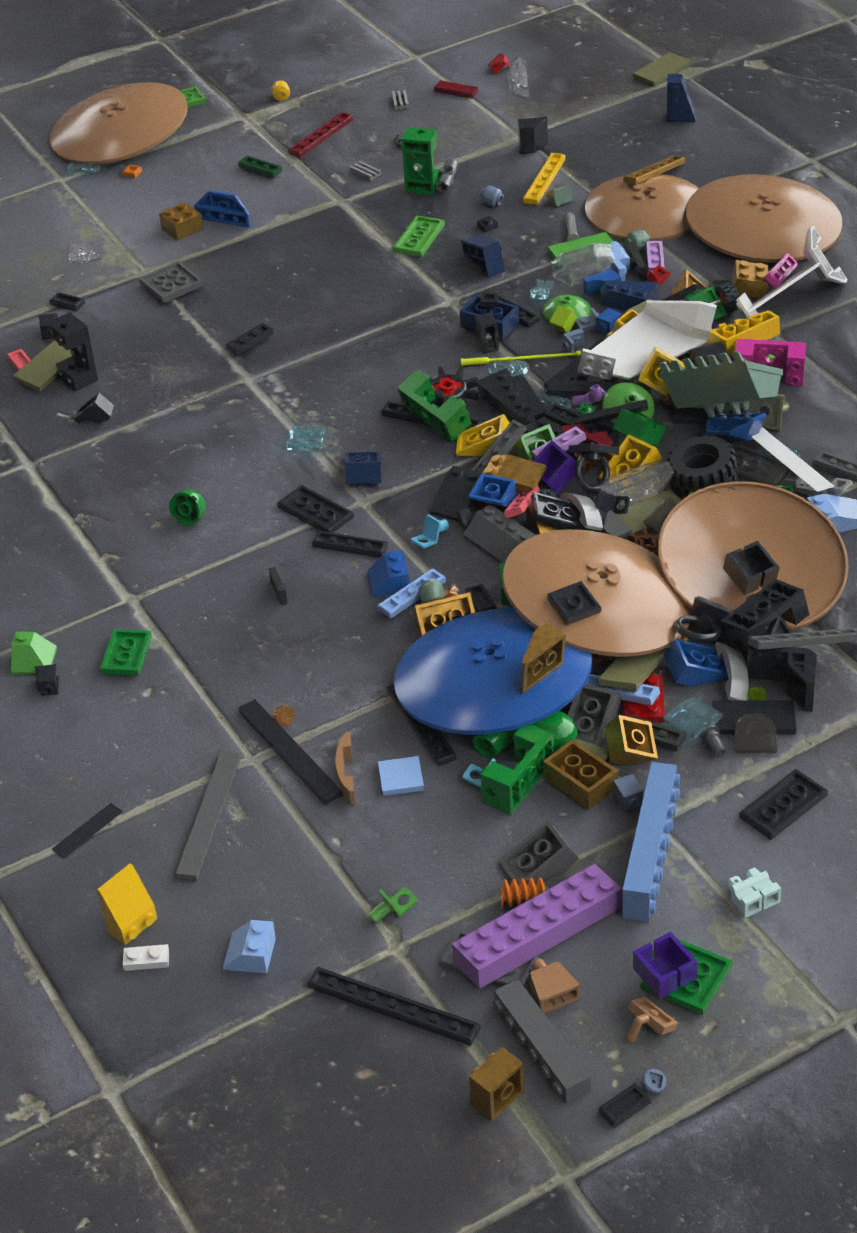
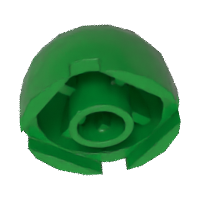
(187, 507)

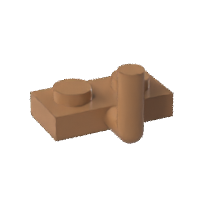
(651, 1014)

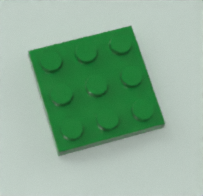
(710, 976)

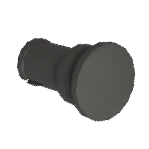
(712, 738)

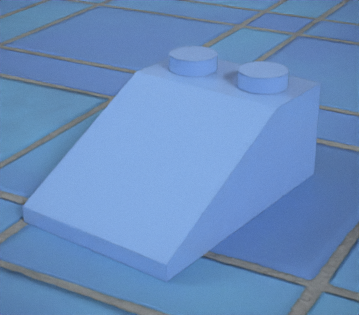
(837, 509)

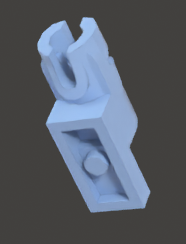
(621, 262)

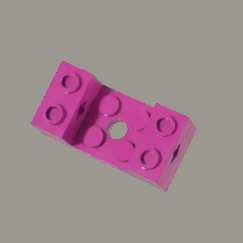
(788, 356)

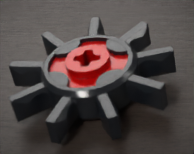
(447, 385)

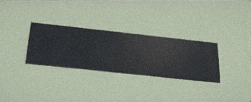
(87, 830)

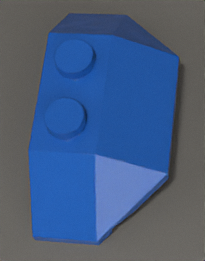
(223, 208)
(735, 426)

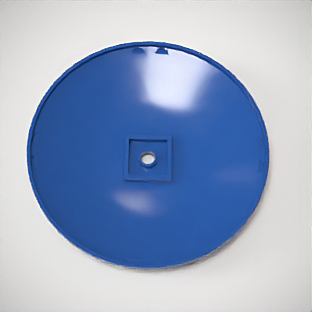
(461, 690)

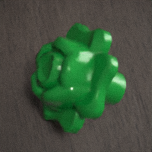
(585, 408)

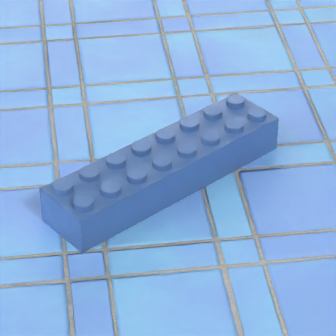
(650, 842)

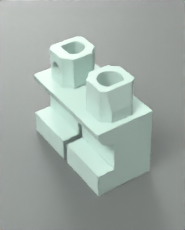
(754, 893)

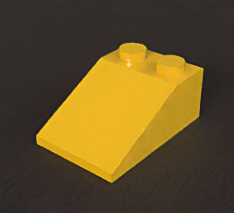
(480, 437)
(632, 455)
(126, 905)

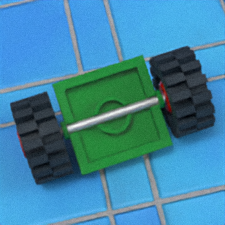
(723, 296)

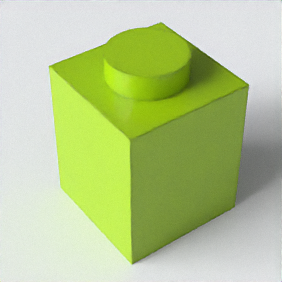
(563, 319)

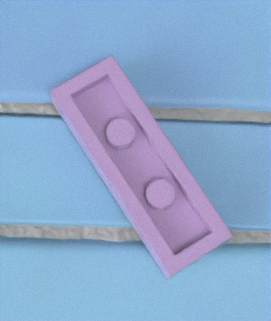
(654, 254)
(570, 437)

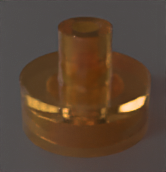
(452, 591)
(284, 715)

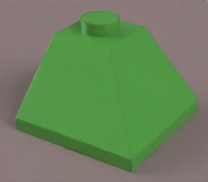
(29, 651)

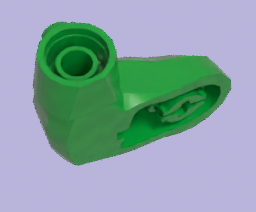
(558, 723)

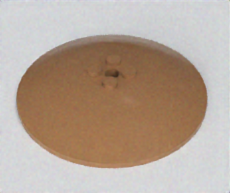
(651, 206)

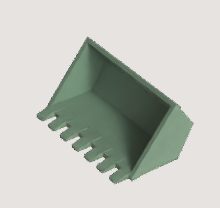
(721, 384)

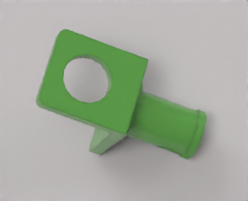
(392, 905)

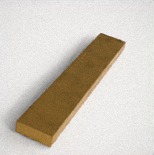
(654, 170)

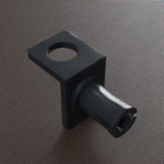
(607, 502)

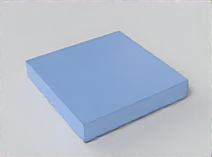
(401, 776)

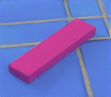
(781, 270)

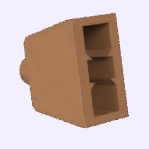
(552, 985)

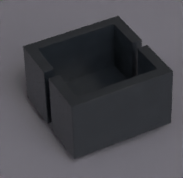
(751, 567)

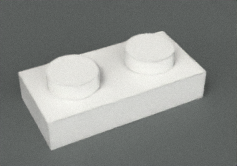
(146, 957)

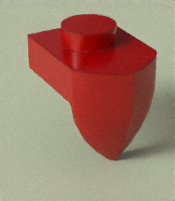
(498, 63)
(658, 274)

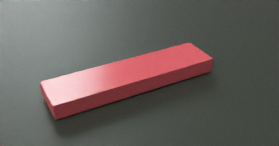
(520, 503)

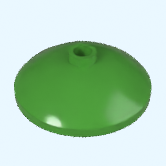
(578, 304)
(622, 392)

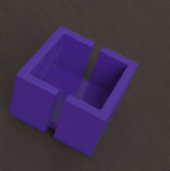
(559, 466)
(670, 967)

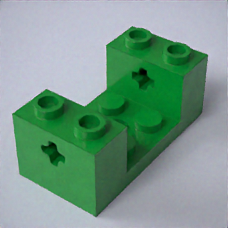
(418, 148)
(448, 420)
(506, 787)

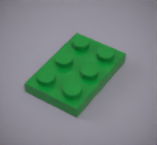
(126, 652)

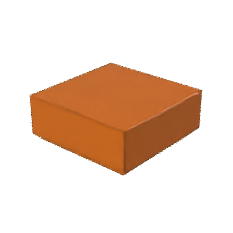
(131, 171)

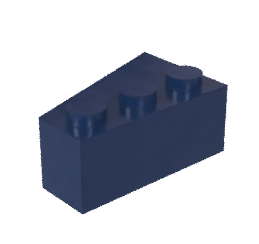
(678, 100)
(485, 253)
(627, 294)

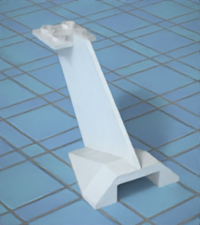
(817, 262)
(662, 324)

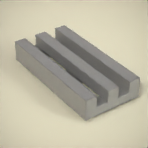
(400, 95)
(365, 170)

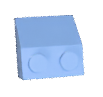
(251, 947)

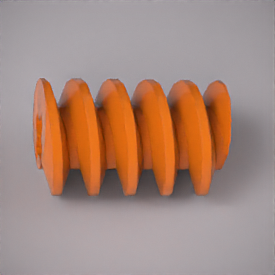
(520, 892)

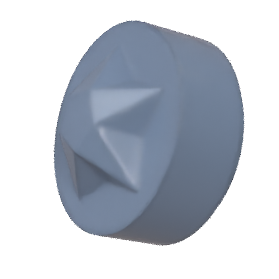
(653, 1081)

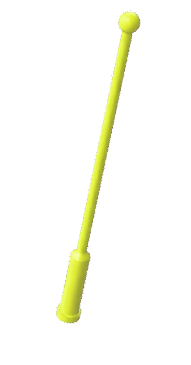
(485, 360)

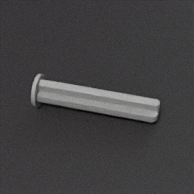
(571, 227)

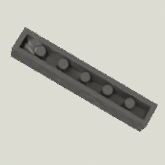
(542, 1041)

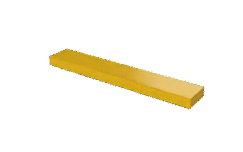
(544, 179)

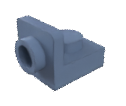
(588, 323)
(573, 340)

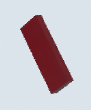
(456, 89)

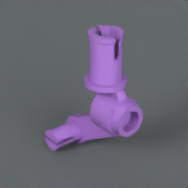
(595, 394)

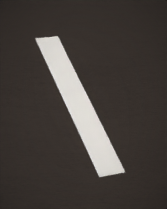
(792, 461)

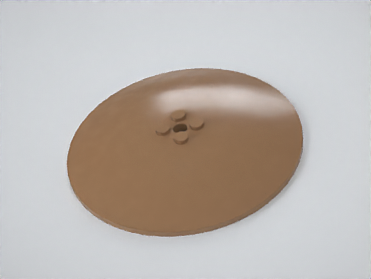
(118, 123)
(761, 217)
(740, 513)
(634, 595)

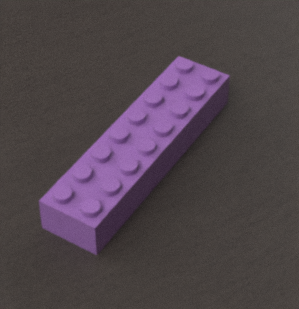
(536, 925)

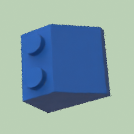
(494, 490)
(388, 574)

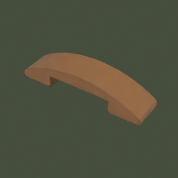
(343, 754)

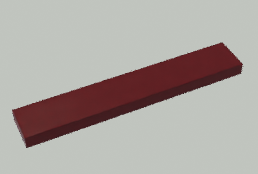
(320, 134)

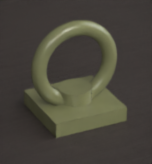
(772, 407)

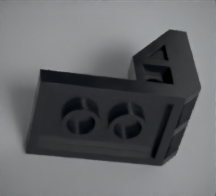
(786, 664)

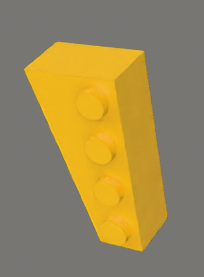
(758, 327)

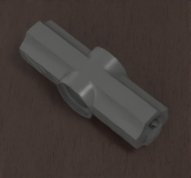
(447, 175)

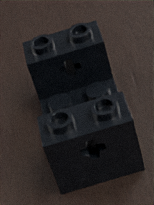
(73, 335)
(761, 609)

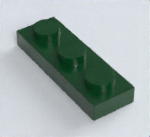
(260, 166)

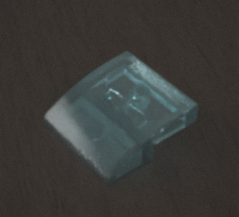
(306, 438)
(692, 716)

